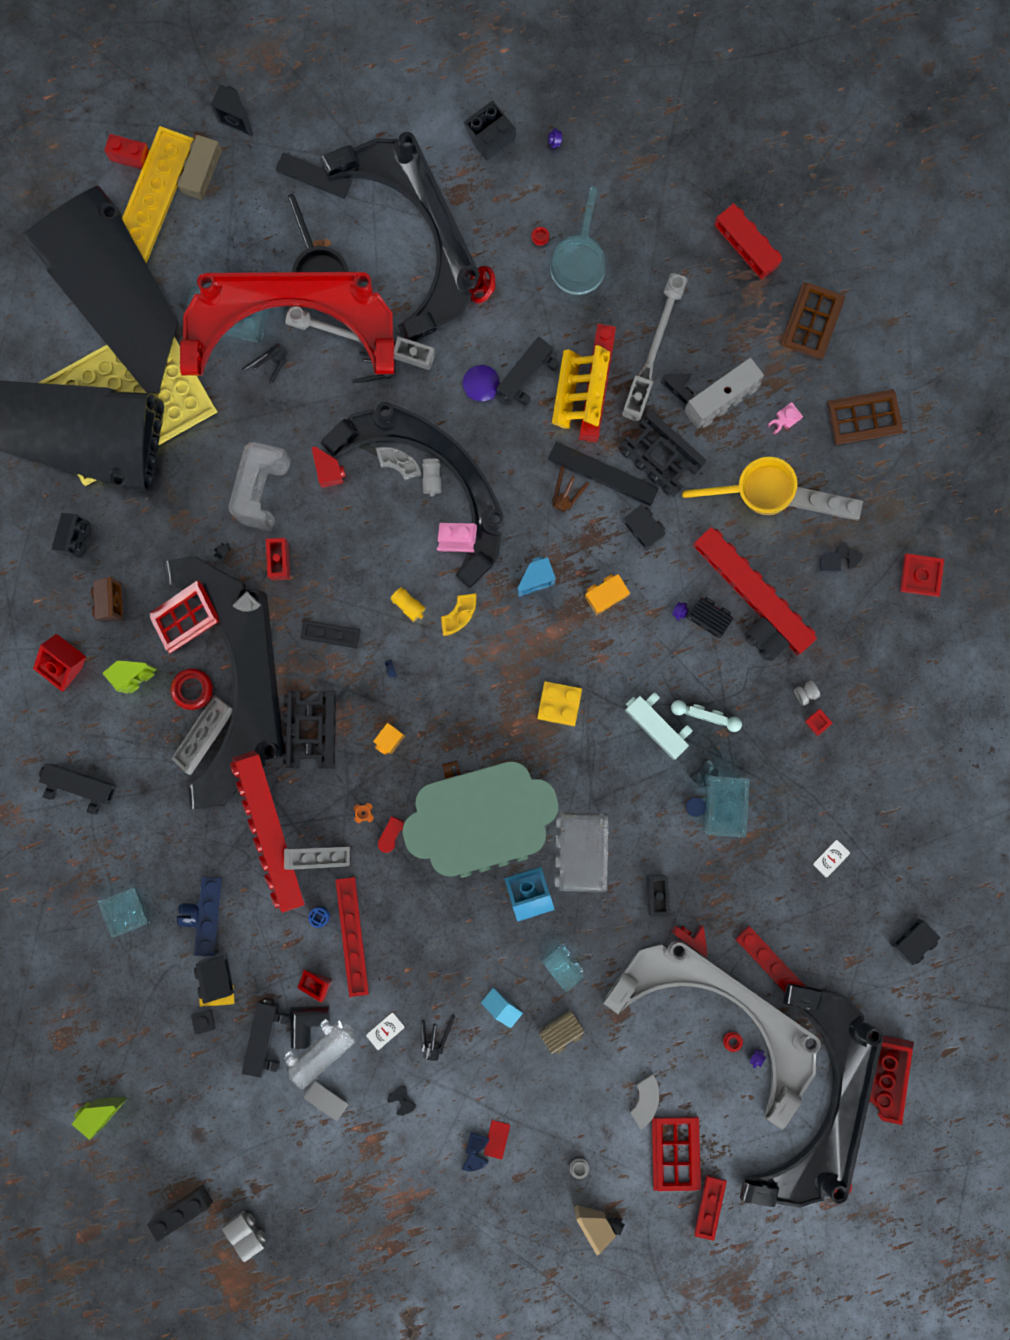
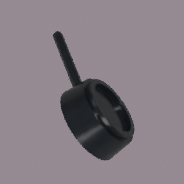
(318, 257)

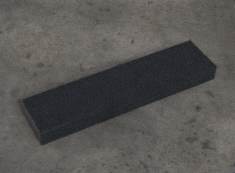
(312, 175)

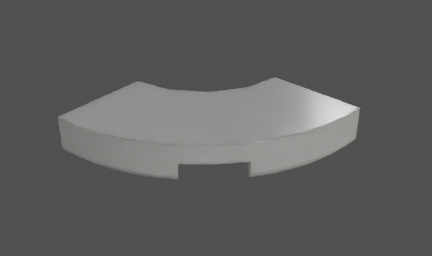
(398, 460)
(647, 1101)

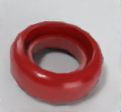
(176, 686)

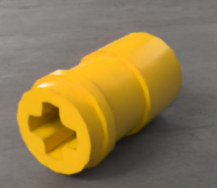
(411, 607)

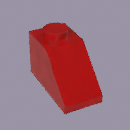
(327, 468)

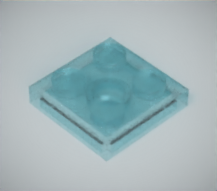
(123, 912)

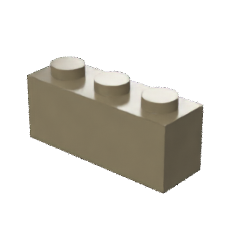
(199, 167)

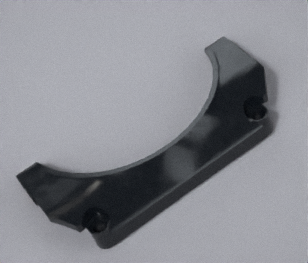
(408, 173)
(832, 1154)

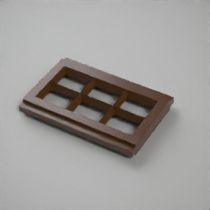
(828, 328)
(860, 435)

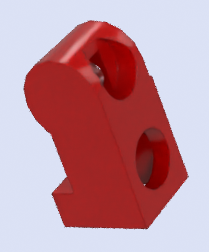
(388, 838)

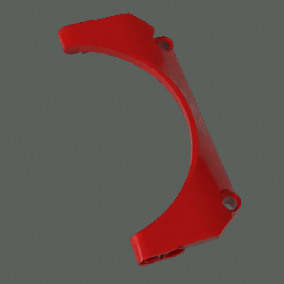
(242, 294)

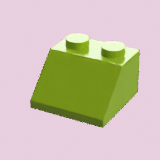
(95, 1115)

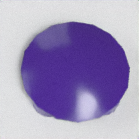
(481, 383)

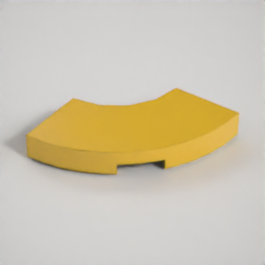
(460, 615)

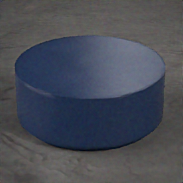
(695, 807)

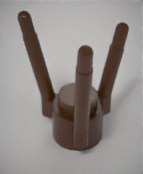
(562, 501)

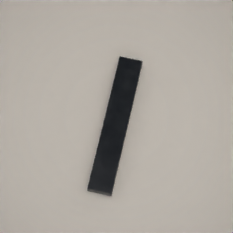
(603, 473)

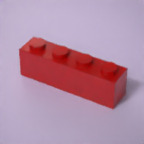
(748, 241)

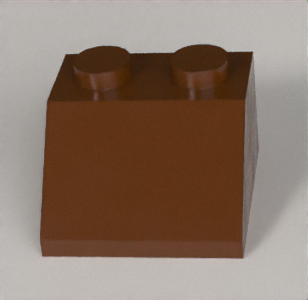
(107, 600)

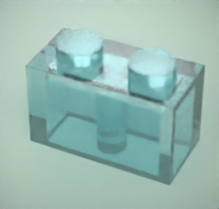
(562, 968)

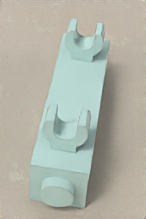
(656, 727)

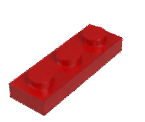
(710, 1207)

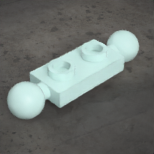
(679, 708)

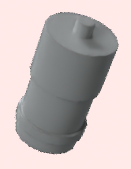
(431, 477)

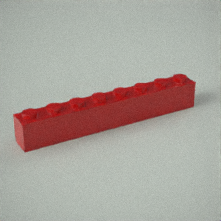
(754, 590)

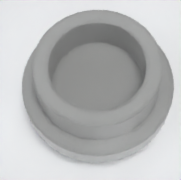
(579, 1168)

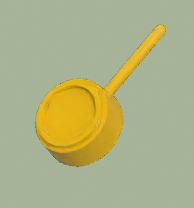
(764, 485)

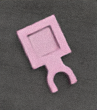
(786, 417)

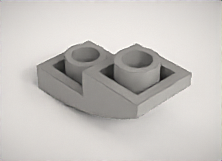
(325, 1100)

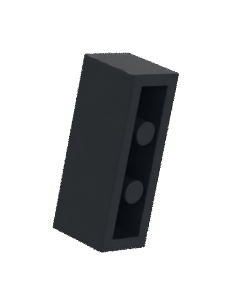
(180, 1213)

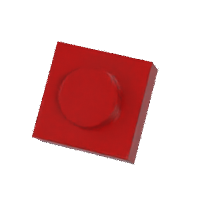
(818, 722)

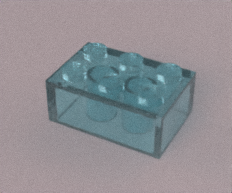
(726, 806)

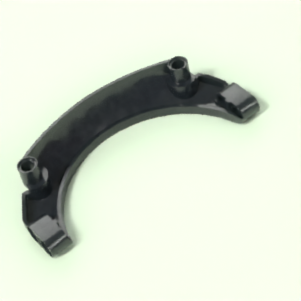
(413, 430)

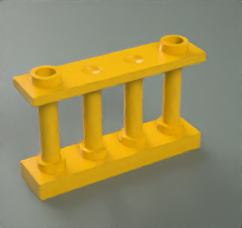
(567, 386)

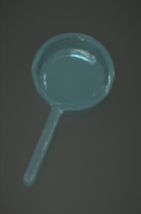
(579, 260)

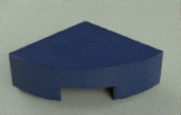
(390, 669)
(476, 1143)
(474, 1162)

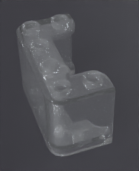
(255, 465)
(582, 852)

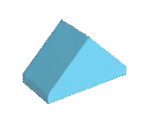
(501, 1008)

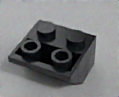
(490, 130)
(70, 535)
(214, 978)

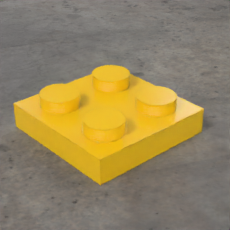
(559, 703)

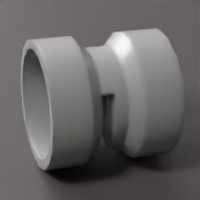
(808, 692)

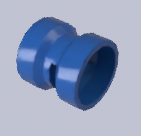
(321, 914)

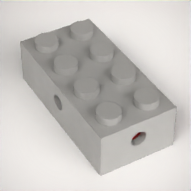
(724, 393)

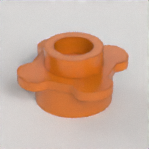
(358, 813)

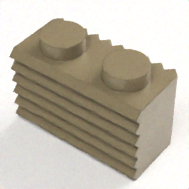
(561, 1032)

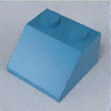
(537, 576)
(529, 894)

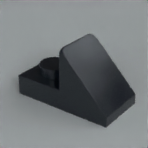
(675, 384)

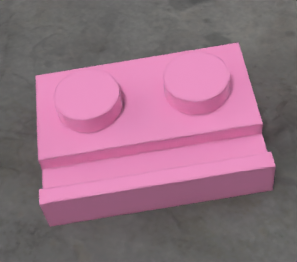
(456, 537)

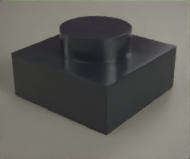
(203, 1021)

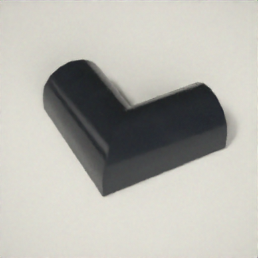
(301, 1022)

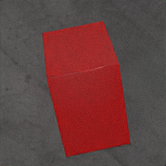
(314, 985)

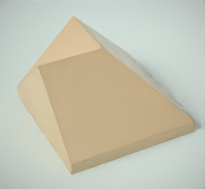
(594, 1227)

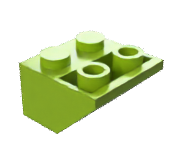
(127, 675)

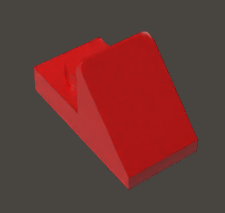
(697, 940)

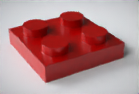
(922, 575)

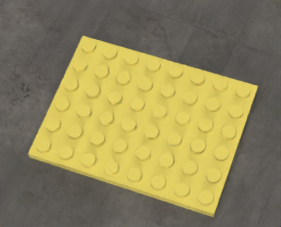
(183, 396)

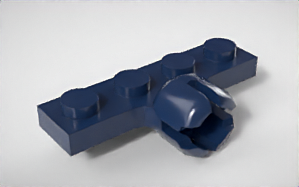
(203, 916)

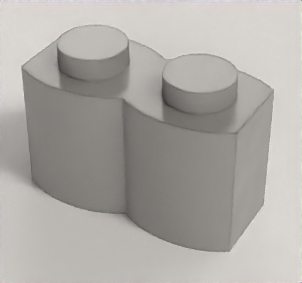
(244, 1235)

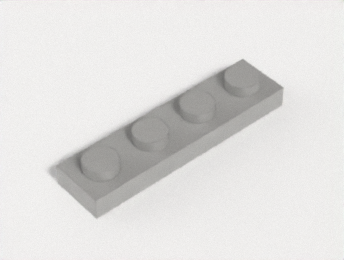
(827, 503)
(316, 857)

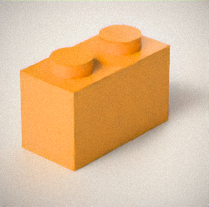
(606, 594)
(388, 739)

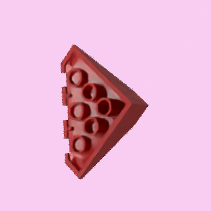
(892, 1079)

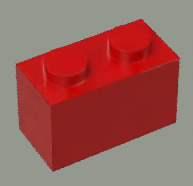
(126, 151)
(278, 559)

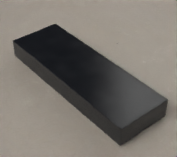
(330, 634)

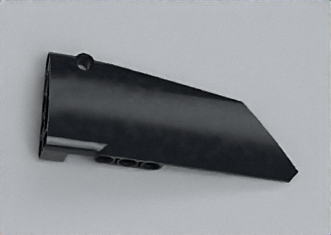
(108, 282)
(83, 430)

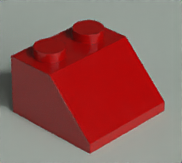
(58, 662)

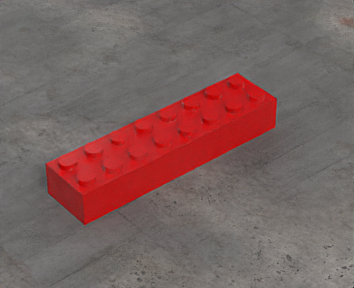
(267, 829)

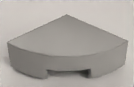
(246, 603)

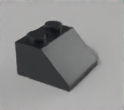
(230, 110)

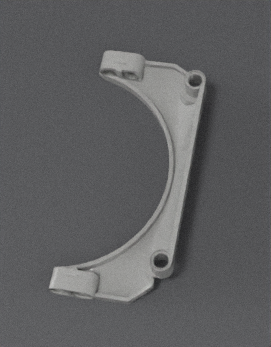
(790, 1060)

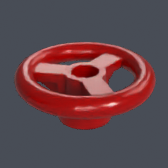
(484, 284)

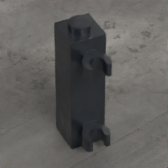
(524, 370)
(76, 783)
(261, 1037)

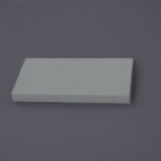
(202, 734)

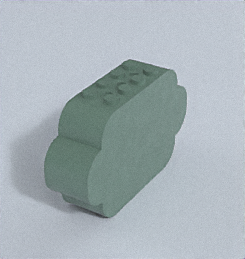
(480, 819)

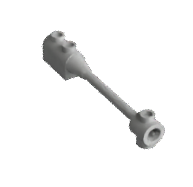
(404, 349)
(643, 381)

